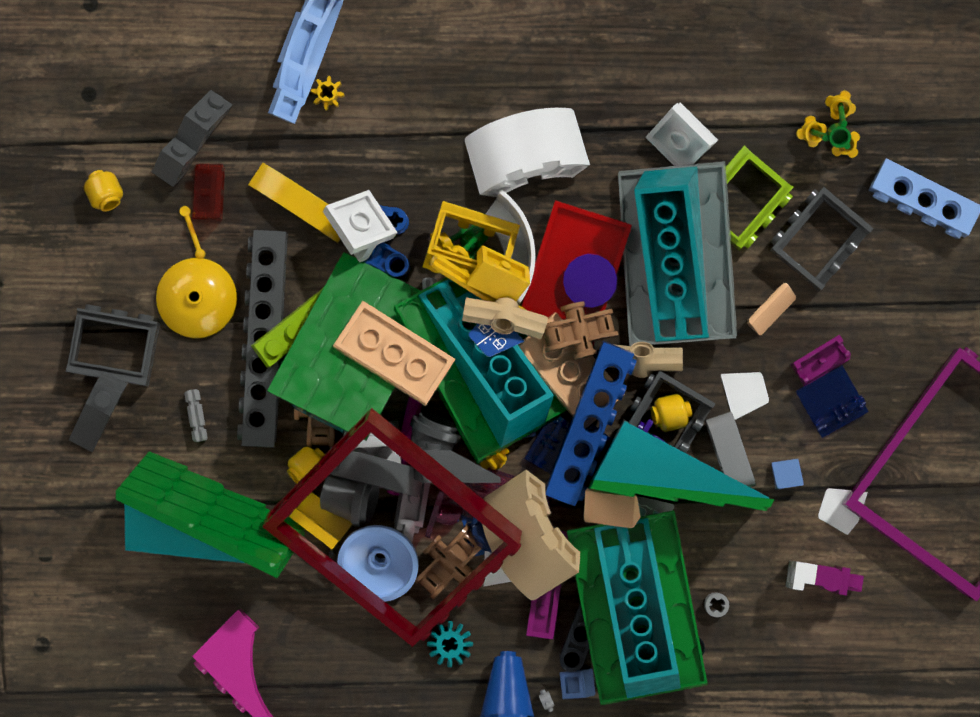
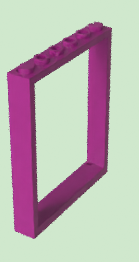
(851, 502)

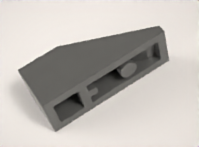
(97, 411)
(459, 466)

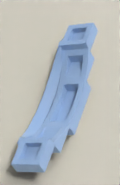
(302, 56)

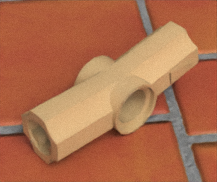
(504, 317)
(654, 359)

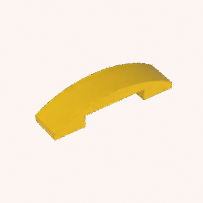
(293, 198)

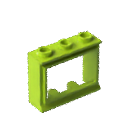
(765, 216)

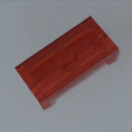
(209, 192)

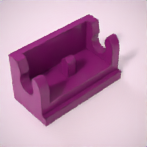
(821, 360)

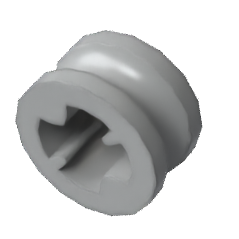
(715, 613)

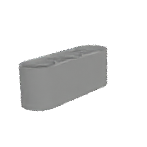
(730, 448)

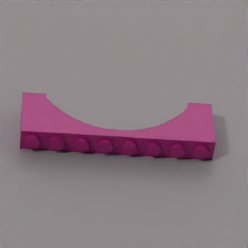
(230, 662)

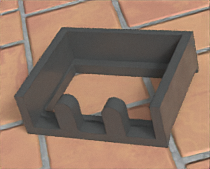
(799, 218)
(119, 318)
(652, 385)

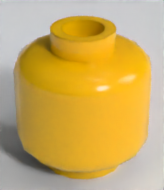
(103, 190)
(671, 413)
(303, 462)

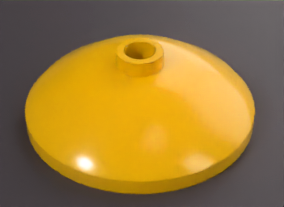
(215, 302)

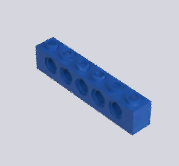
(607, 356)

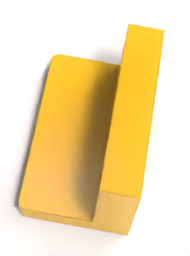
(499, 275)
(319, 522)

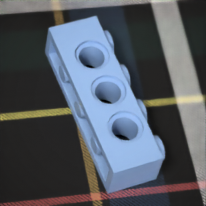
(965, 210)

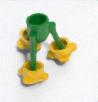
(839, 136)
(471, 241)

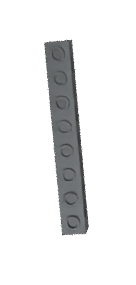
(262, 242)

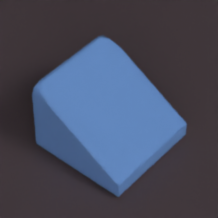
(787, 474)
(577, 684)

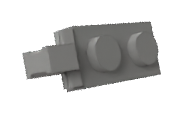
(411, 512)

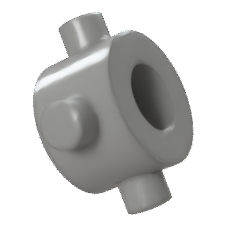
(546, 700)

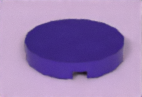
(590, 280)

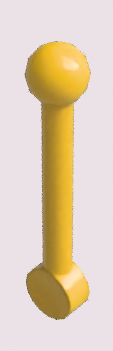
(185, 212)

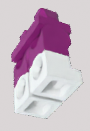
(832, 579)

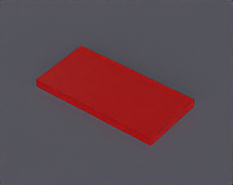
(567, 236)

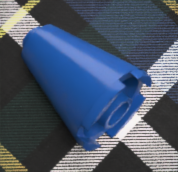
(507, 689)

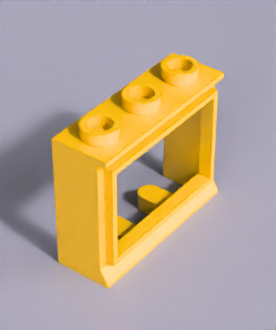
(467, 217)

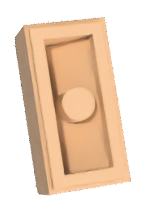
(771, 309)
(611, 509)

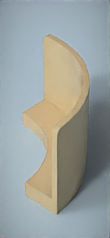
(544, 553)

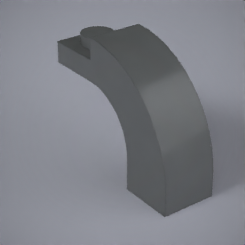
(379, 473)

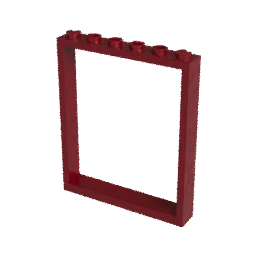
(404, 447)

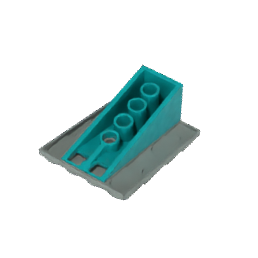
(678, 254)

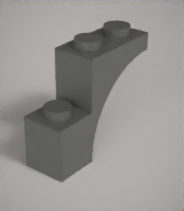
(192, 134)

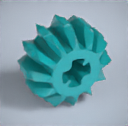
(452, 653)

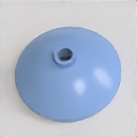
(385, 577)

